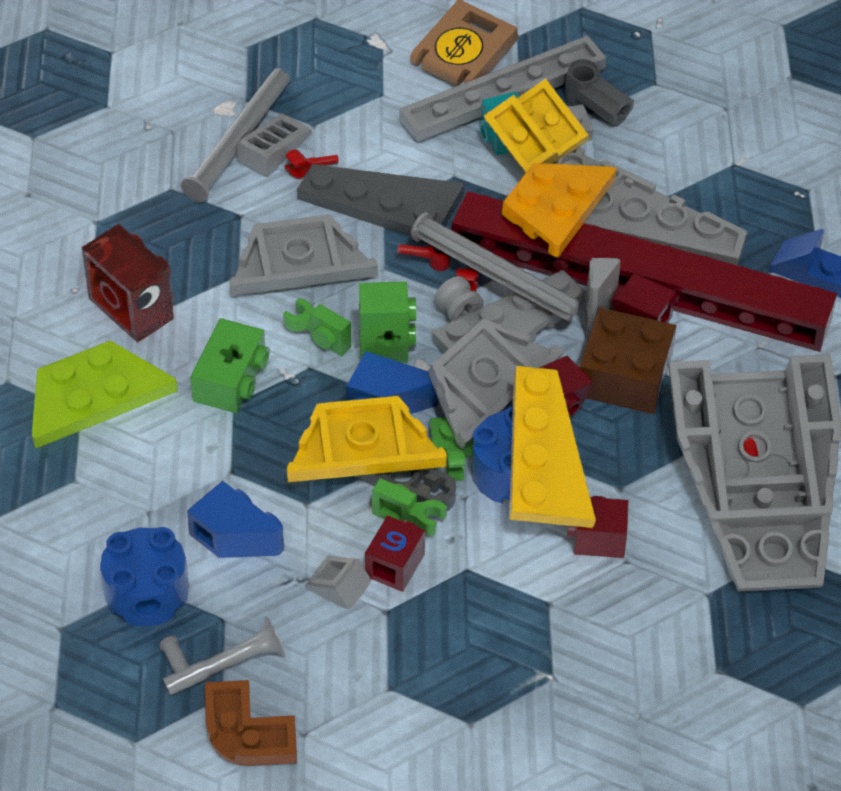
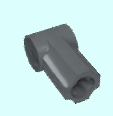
(591, 90)

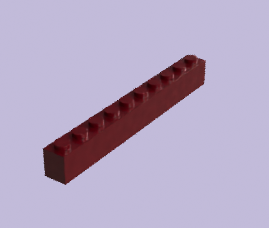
(702, 285)

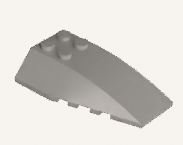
(772, 507)

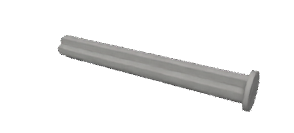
(197, 186)
(494, 267)

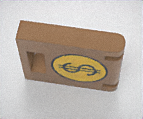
(461, 48)

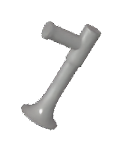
(186, 676)

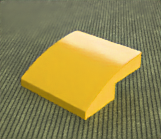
(536, 126)

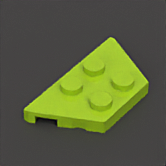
(93, 389)

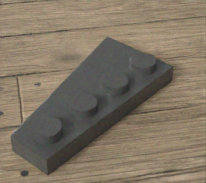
(380, 197)

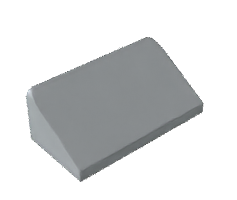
(601, 285)

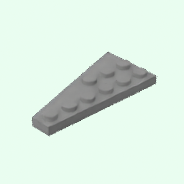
(640, 211)

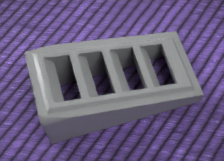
(266, 161)

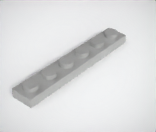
(464, 101)

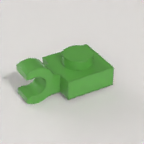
(326, 327)
(442, 436)
(402, 504)

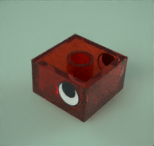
(128, 282)

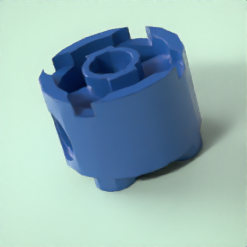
(493, 455)
(144, 575)

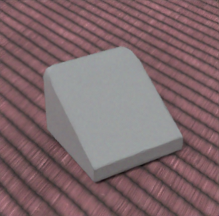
(339, 580)

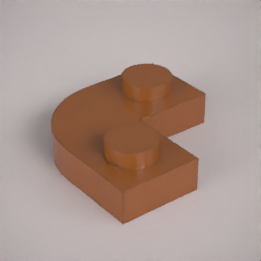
(245, 738)

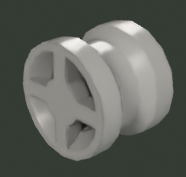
(457, 298)

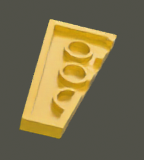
(545, 460)

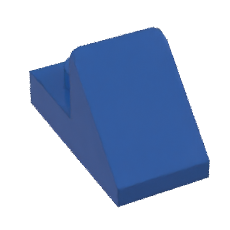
(807, 263)

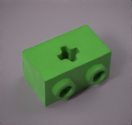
(386, 319)
(229, 366)

